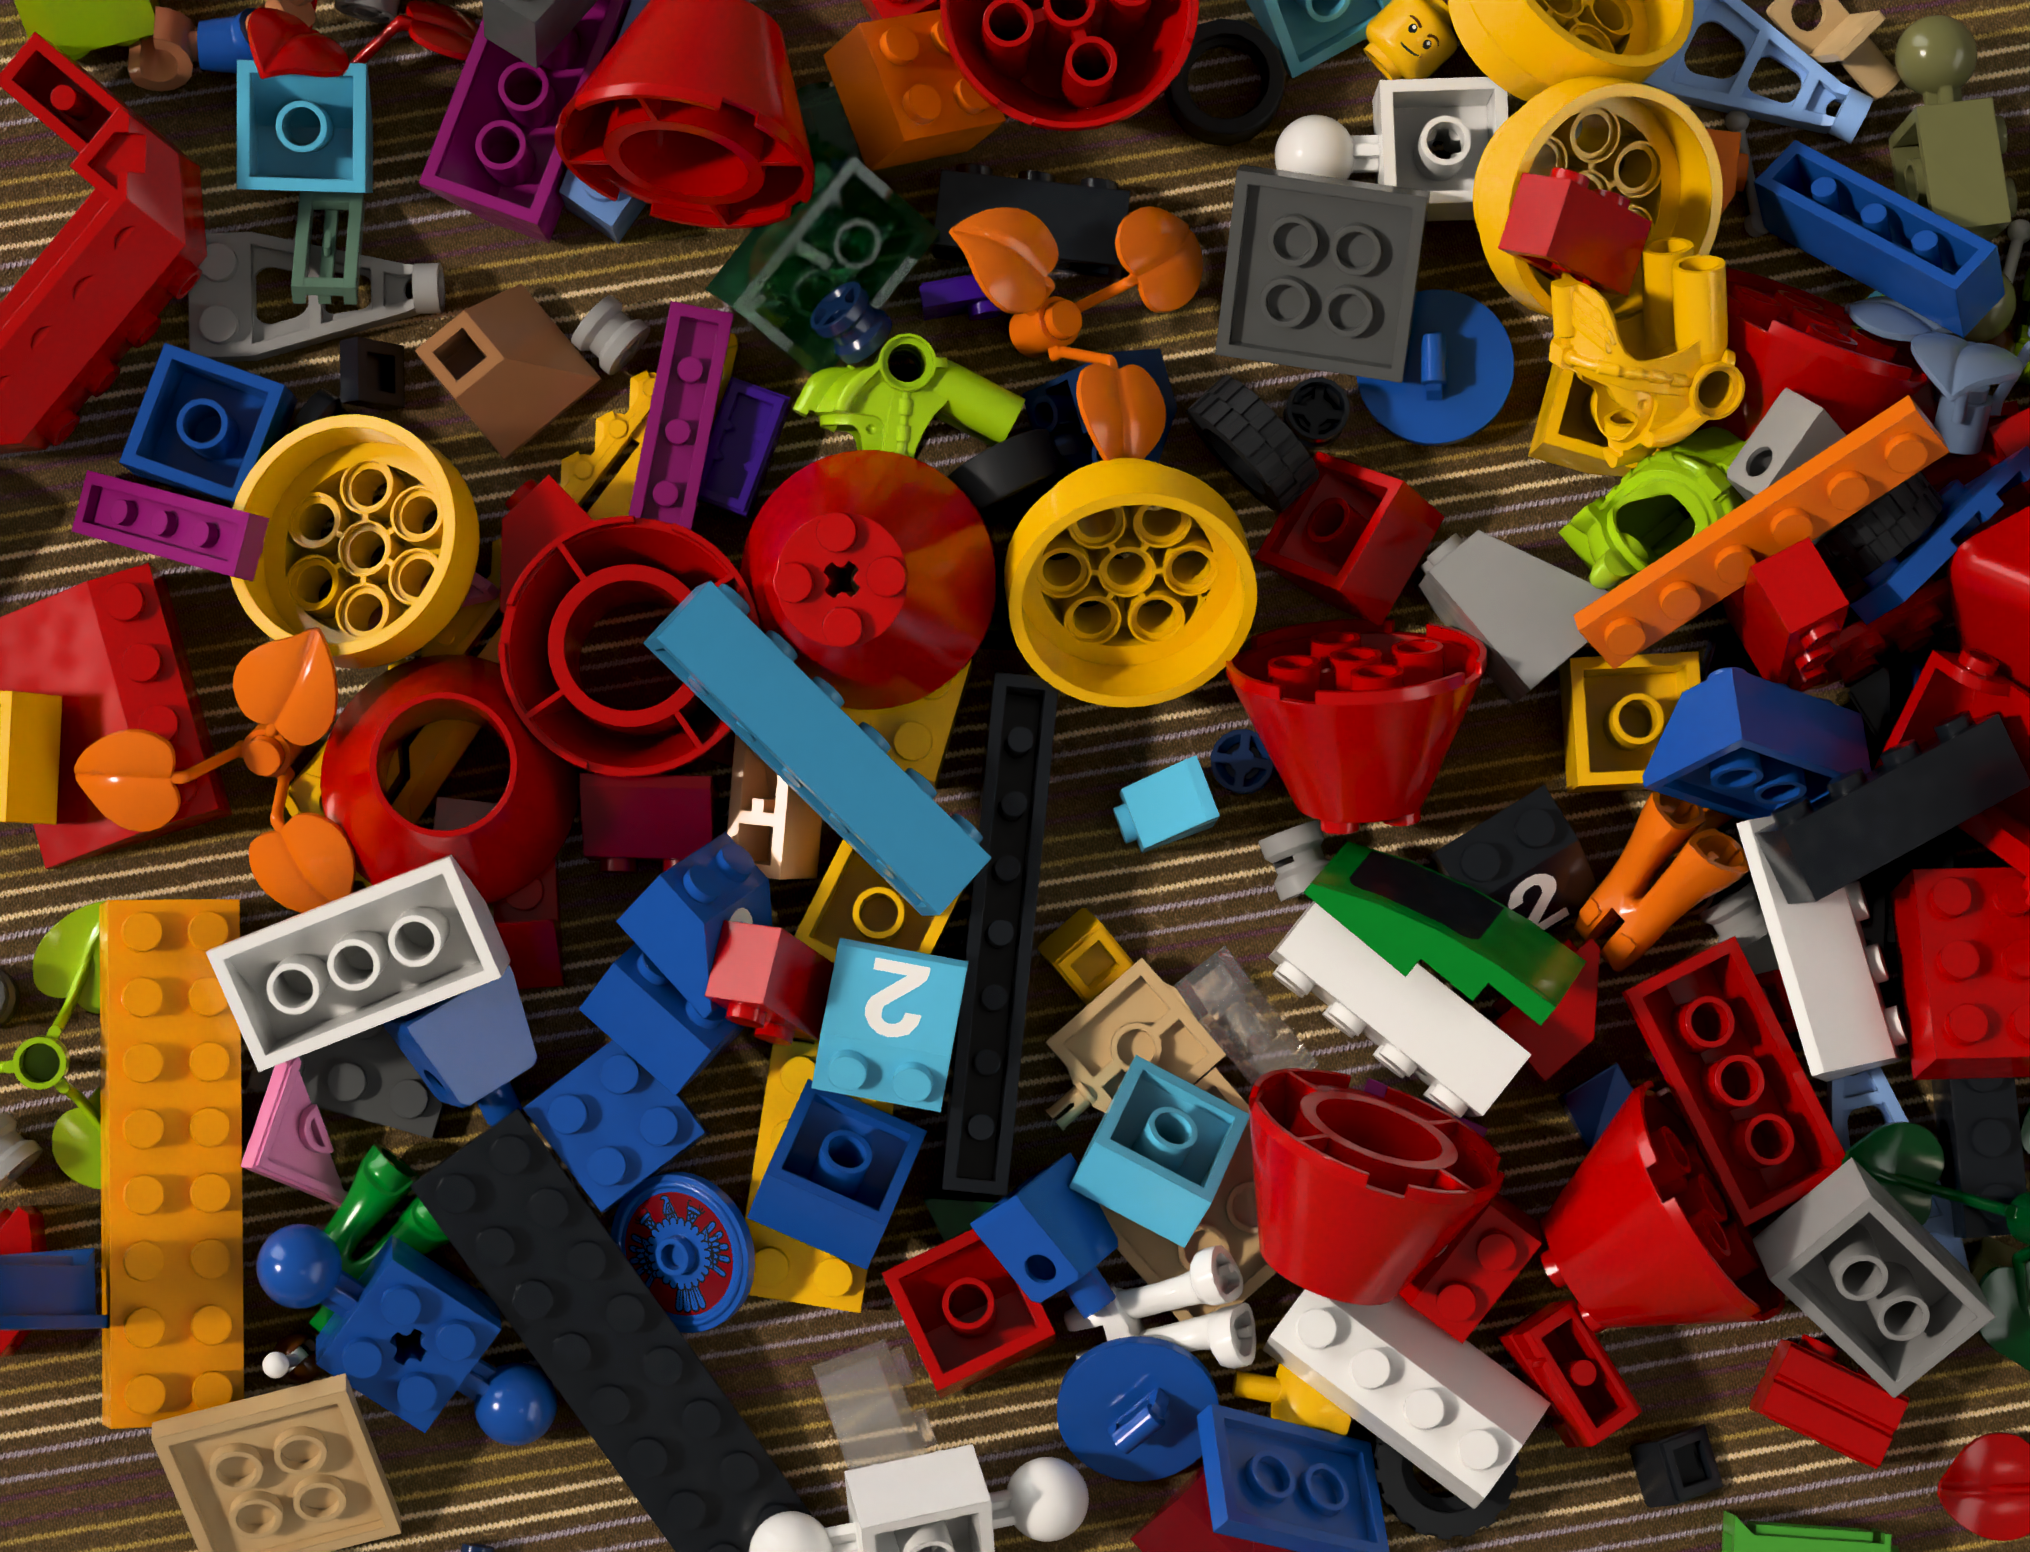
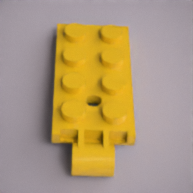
(785, 1265)

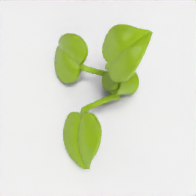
(70, 969)

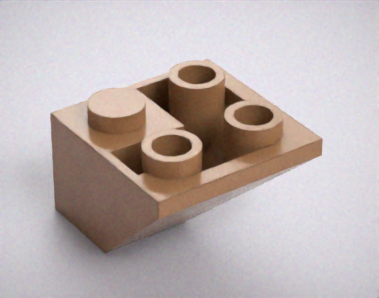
(508, 368)

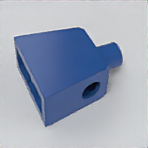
(470, 1046)
(1051, 1238)

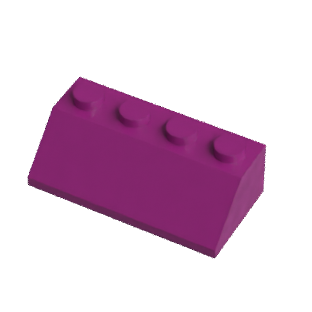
(501, 123)

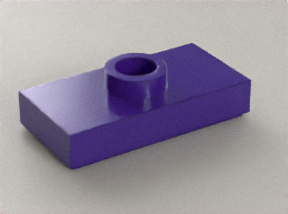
(956, 297)
(742, 446)

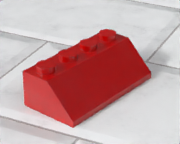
(1736, 1080)

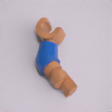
(217, 44)

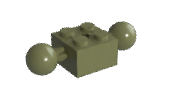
(1952, 147)

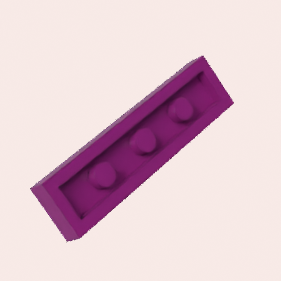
(681, 414)
(171, 525)

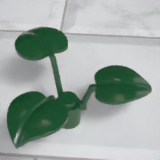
(1907, 1165)

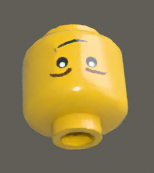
(1410, 38)

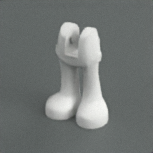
(1211, 1281)

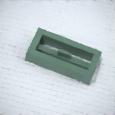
(326, 285)

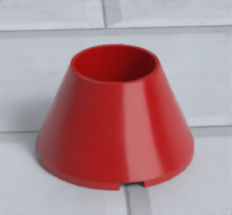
(693, 118)
(556, 607)
(496, 852)
(1360, 1183)

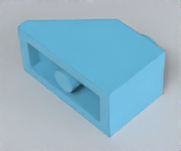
(1166, 806)

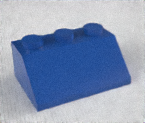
(1753, 746)

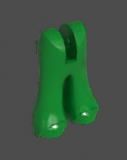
(376, 1189)

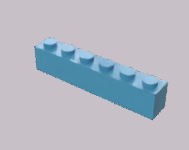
(819, 748)

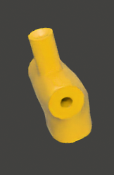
(1292, 1400)

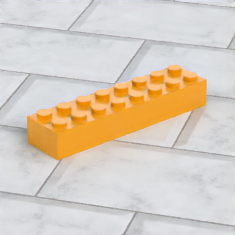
(169, 1162)

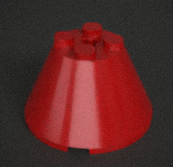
(1069, 59)
(1813, 349)
(920, 575)
(1358, 713)
(1650, 1232)

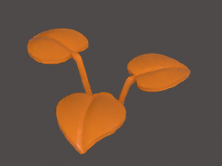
(1011, 263)
(294, 698)

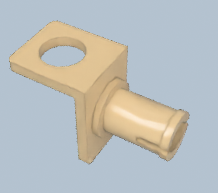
(1841, 39)

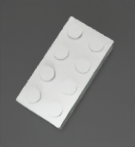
(1411, 1018)

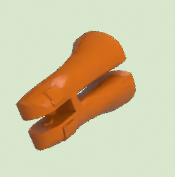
(1700, 870)

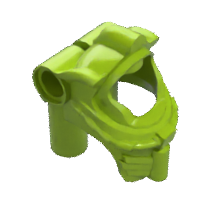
(895, 413)
(1641, 514)

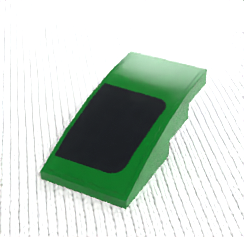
(1457, 930)

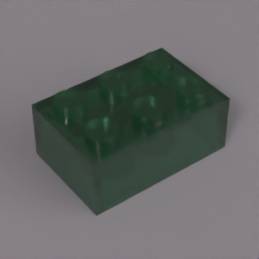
(844, 234)

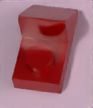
(532, 931)

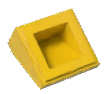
(1085, 955)

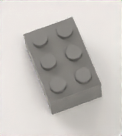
(1872, 1278)

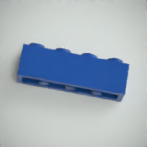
(1880, 238)

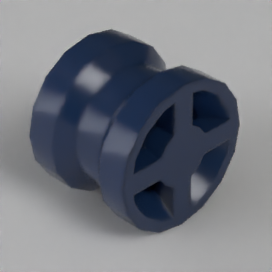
(851, 322)
(1234, 750)

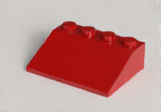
(119, 667)

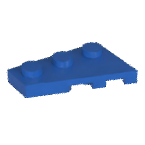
(1962, 512)

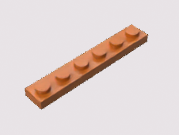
(1793, 508)

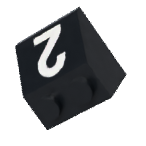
(1523, 861)

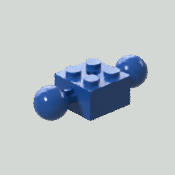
(401, 1294)

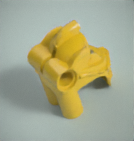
(1656, 369)

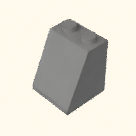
(1508, 603)

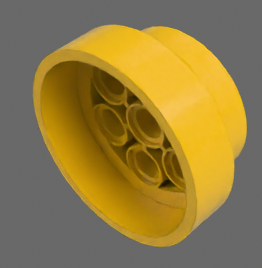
(1545, 42)
(1666, 173)
(334, 472)
(1119, 647)

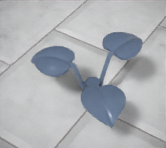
(1955, 366)

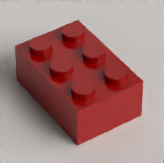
(1964, 971)

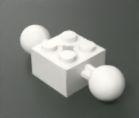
(1405, 124)
(936, 1506)

